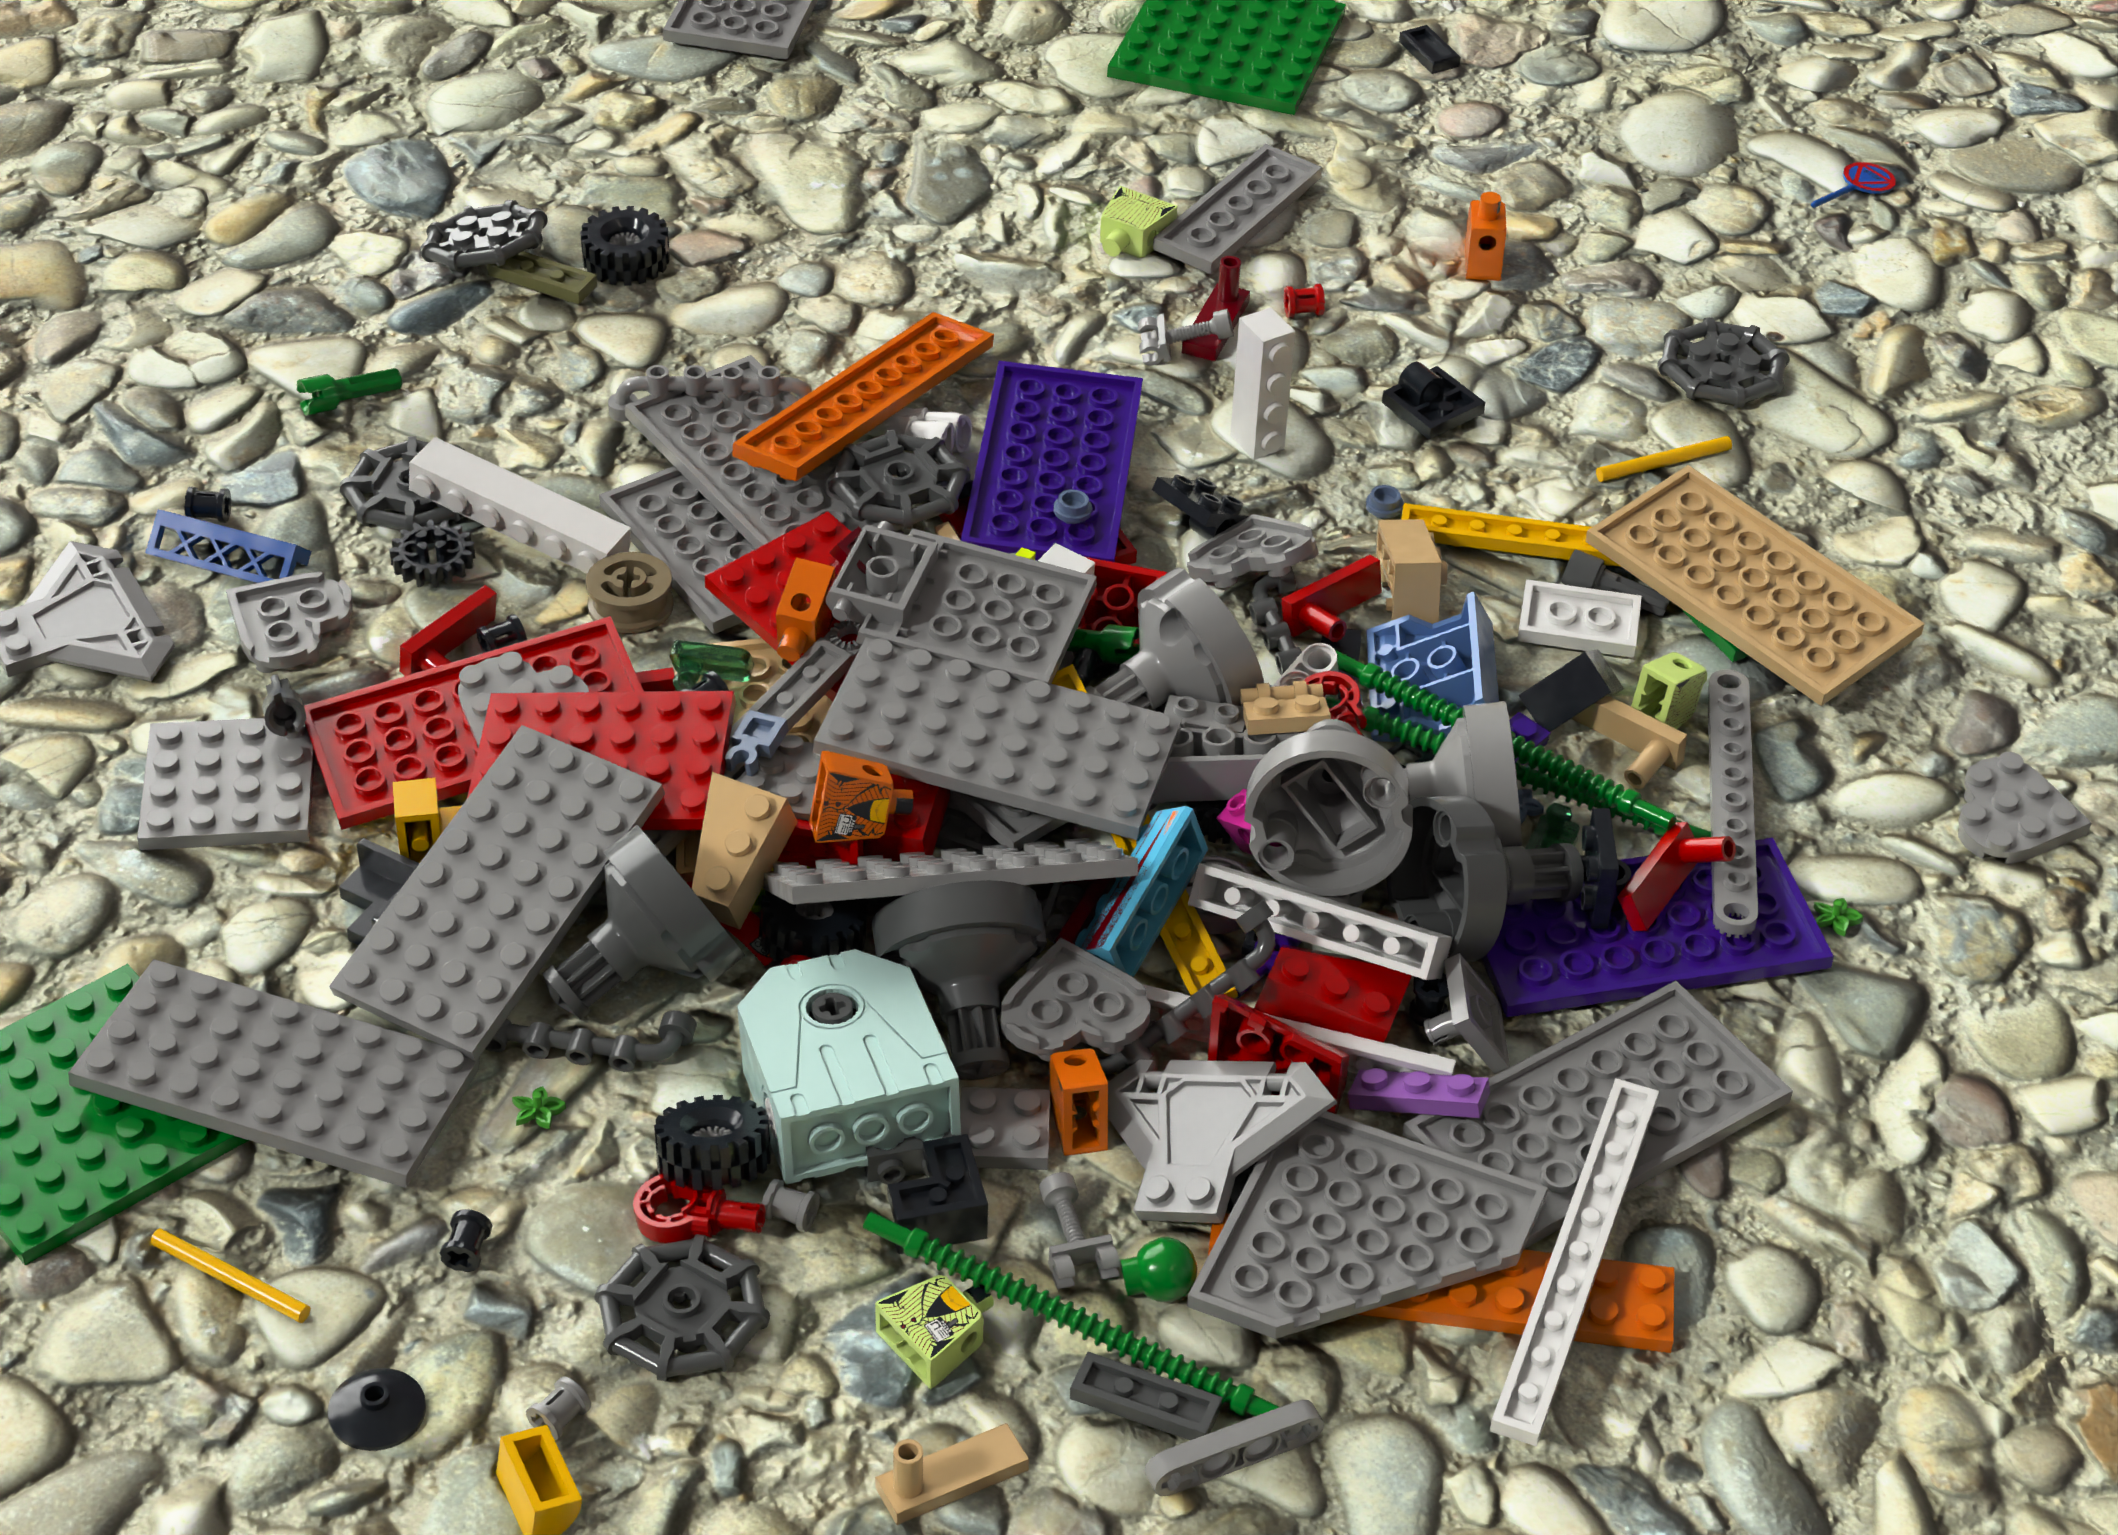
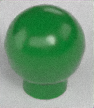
(1161, 1270)

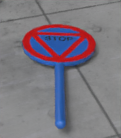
(1863, 177)

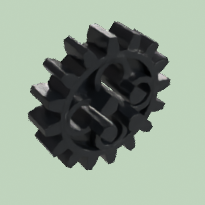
(412, 559)

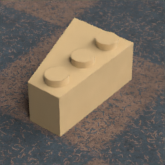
(1410, 568)
(737, 845)

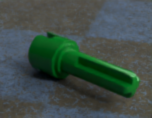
(329, 392)
(1112, 644)

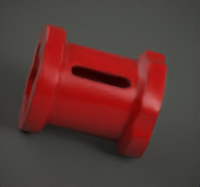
(1304, 300)

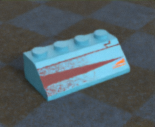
(1139, 905)

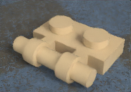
(1283, 707)

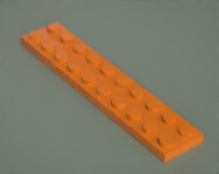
(862, 396)
(1626, 1306)

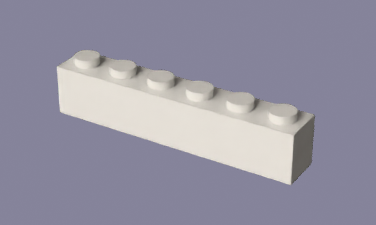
(515, 506)
(1323, 921)

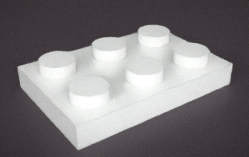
(1579, 618)

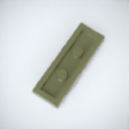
(545, 276)

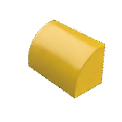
(537, 1482)

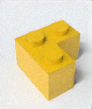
(419, 817)

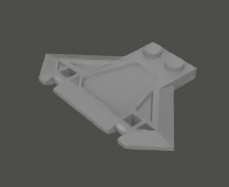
(85, 618)
(1206, 1127)

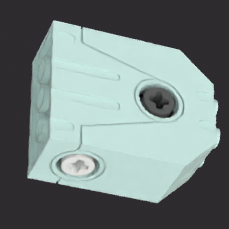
(844, 1062)

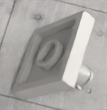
(1473, 1014)

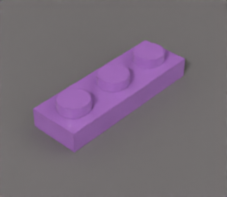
(1419, 1093)

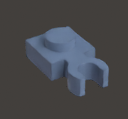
(755, 737)

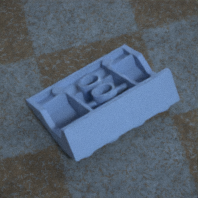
(1444, 657)

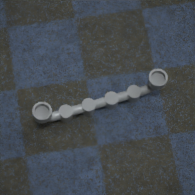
(697, 383)

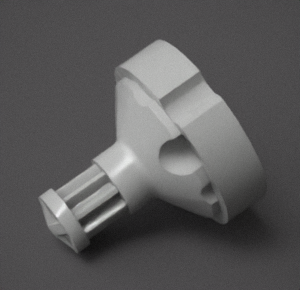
(1186, 648)
(1478, 764)
(1333, 808)

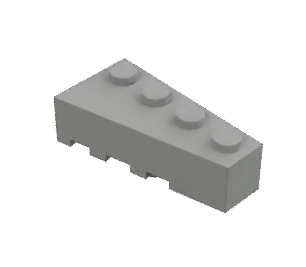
(1212, 763)

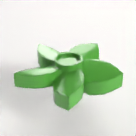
(1839, 916)
(538, 1108)

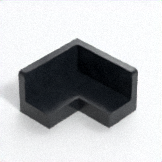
(1570, 690)
(374, 885)
(947, 1202)

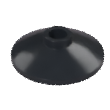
(378, 1423)

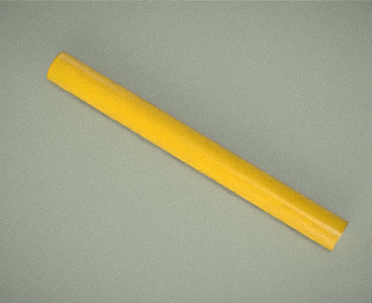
(1663, 458)
(230, 1275)

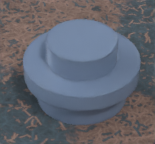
(1384, 502)
(1072, 507)

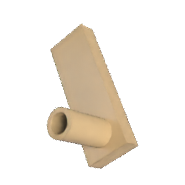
(1653, 739)
(949, 1474)

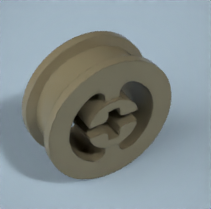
(650, 591)

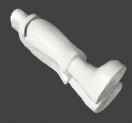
(919, 422)

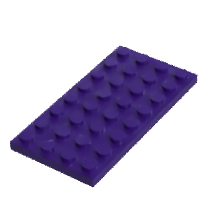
(1049, 436)
(1556, 961)

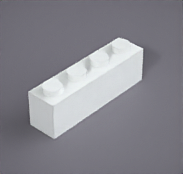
(1262, 383)

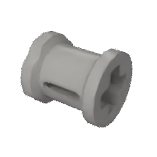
(791, 1205)
(559, 1406)

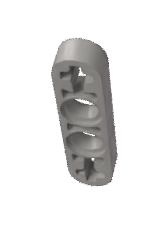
(1233, 1447)

